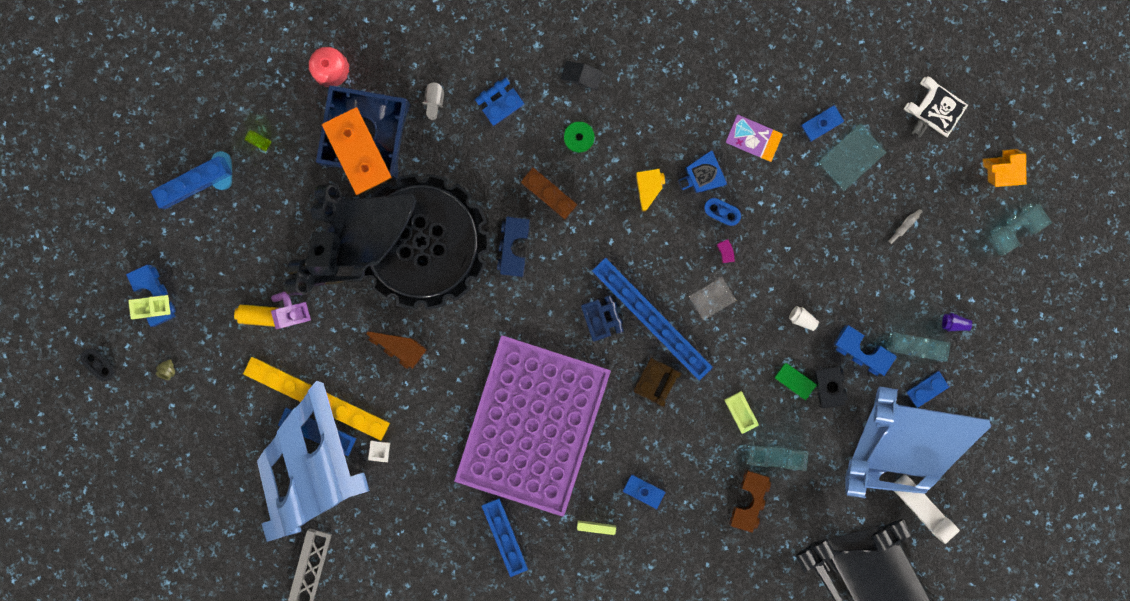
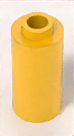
(254, 315)

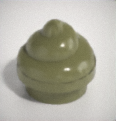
(165, 370)

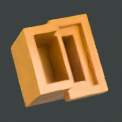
(1007, 170)

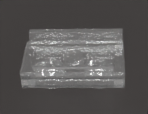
(712, 298)

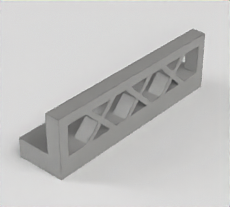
(304, 562)

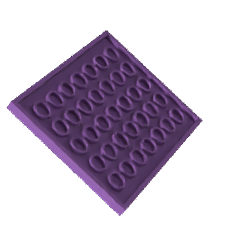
(532, 425)

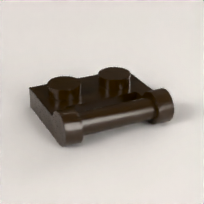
(651, 378)

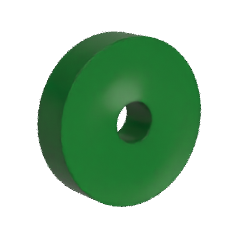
(579, 128)

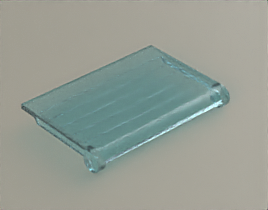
(852, 157)

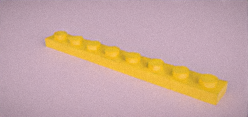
(298, 389)

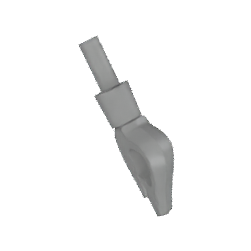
(909, 221)

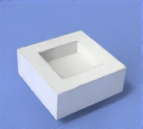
(379, 451)

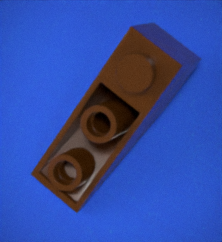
(404, 348)

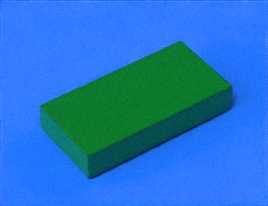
(795, 381)

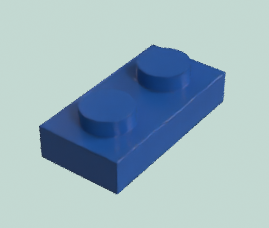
(927, 389)

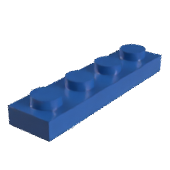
(311, 431)
(504, 537)

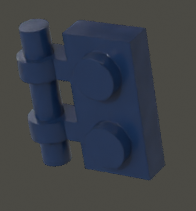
(596, 320)

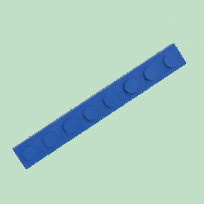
(652, 319)

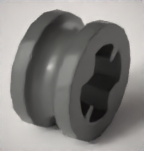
(919, 128)

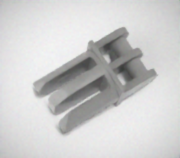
(433, 99)

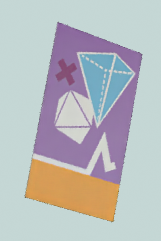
(754, 138)

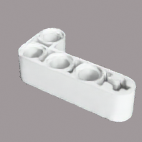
(927, 512)

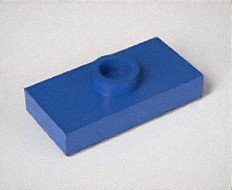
(822, 123)
(644, 491)

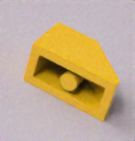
(649, 186)

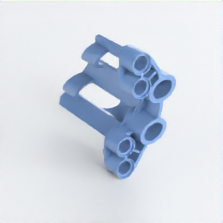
(316, 479)

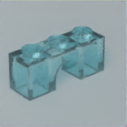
(1005, 238)
(918, 346)
(777, 456)

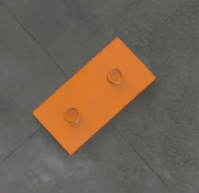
(356, 151)

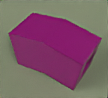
(726, 251)

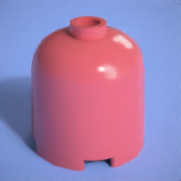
(328, 66)

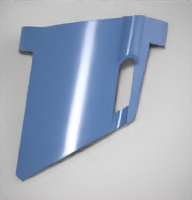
(908, 443)

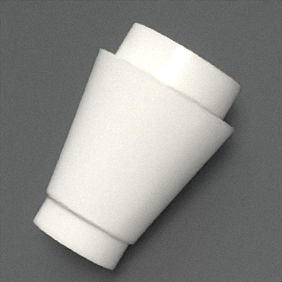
(803, 318)

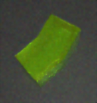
(258, 140)

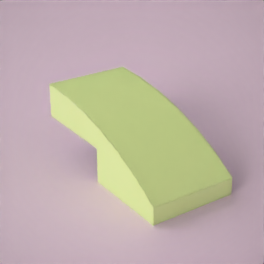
(149, 307)

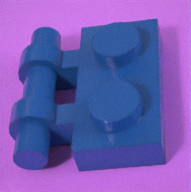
(502, 107)

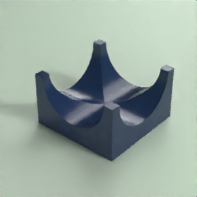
(382, 116)

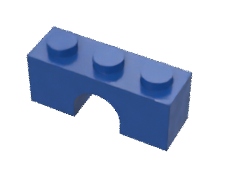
(147, 278)
(849, 343)

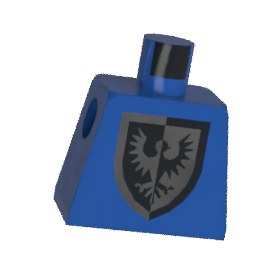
(703, 174)

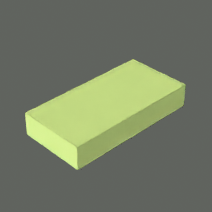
(741, 412)
(596, 527)

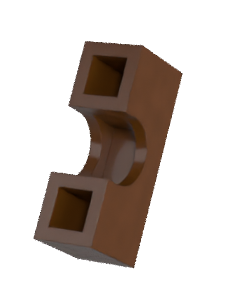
(548, 193)
(747, 517)

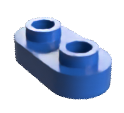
(722, 211)

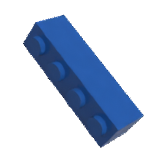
(191, 182)

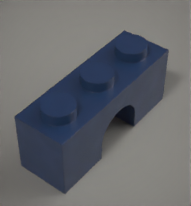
(514, 229)

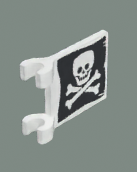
(938, 108)

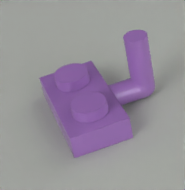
(289, 314)

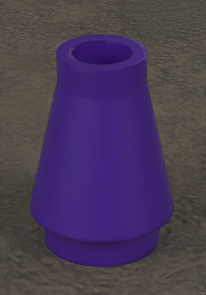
(953, 322)

